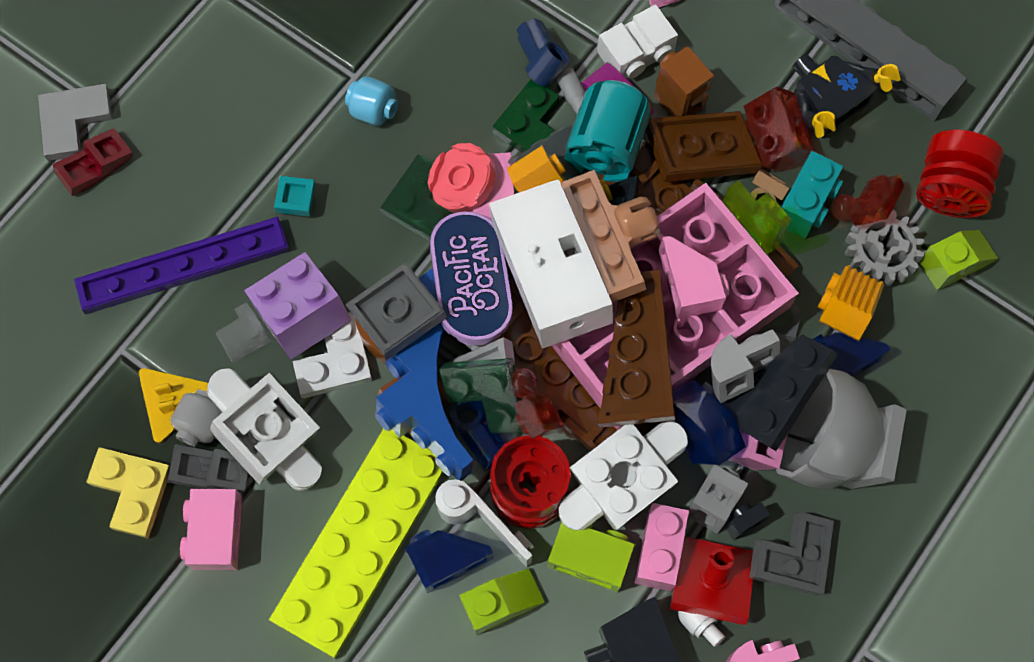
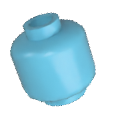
(371, 101)

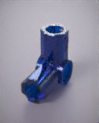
(476, 434)

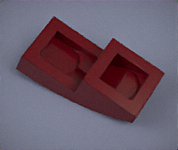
(98, 160)

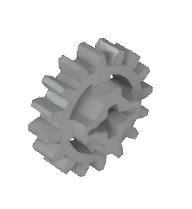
(898, 244)

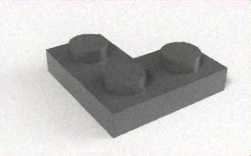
(801, 564)

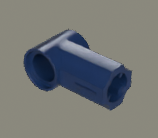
(544, 56)

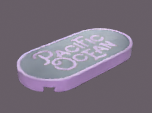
(470, 278)

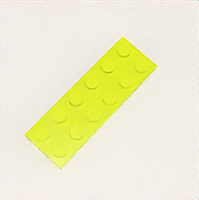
(358, 543)

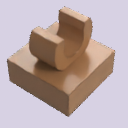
(770, 184)

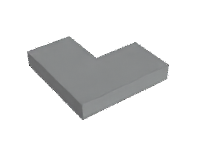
(64, 112)

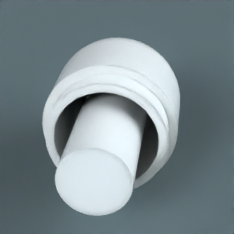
(702, 626)

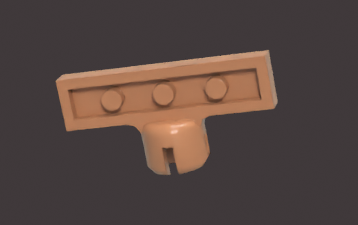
(612, 232)

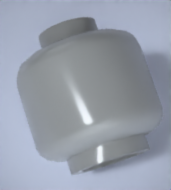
(194, 418)

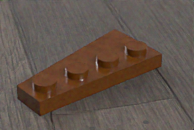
(639, 364)

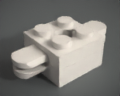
(264, 429)
(622, 475)

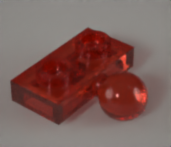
(873, 203)
(535, 413)

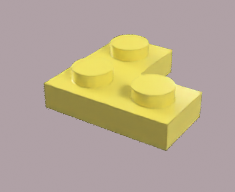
(140, 485)

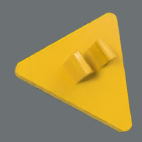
(162, 395)

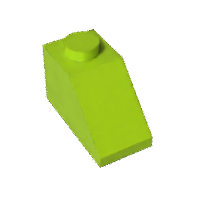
(957, 257)
(501, 600)

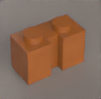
(683, 83)

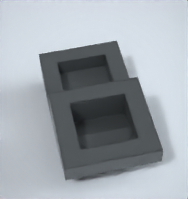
(206, 469)

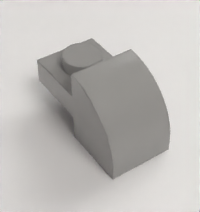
(735, 364)
(717, 498)

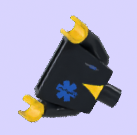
(837, 90)

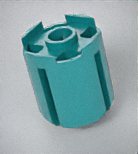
(608, 130)

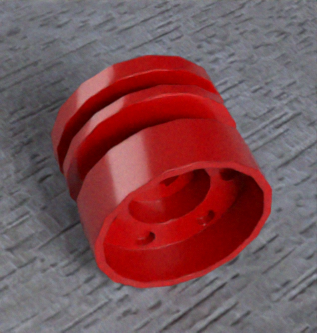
(960, 173)
(534, 462)

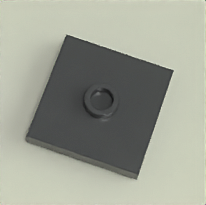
(396, 310)

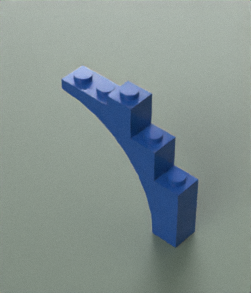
(415, 399)

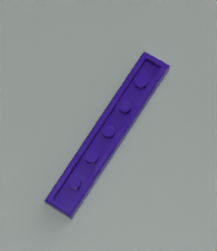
(181, 265)

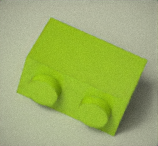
(591, 556)

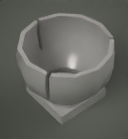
(850, 437)

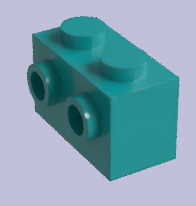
(812, 187)

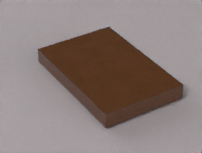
(702, 146)

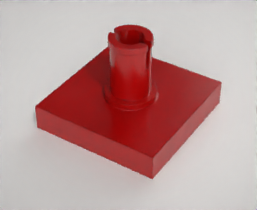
(713, 581)

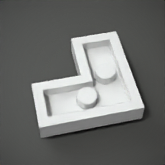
(339, 368)

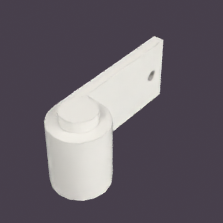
(459, 502)

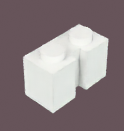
(638, 43)

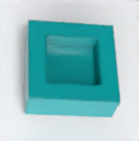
(294, 196)

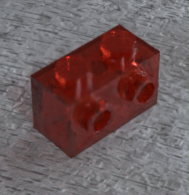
(778, 129)

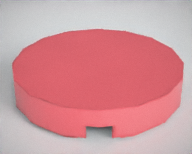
(462, 178)

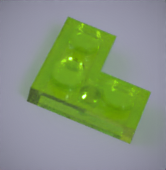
(761, 218)

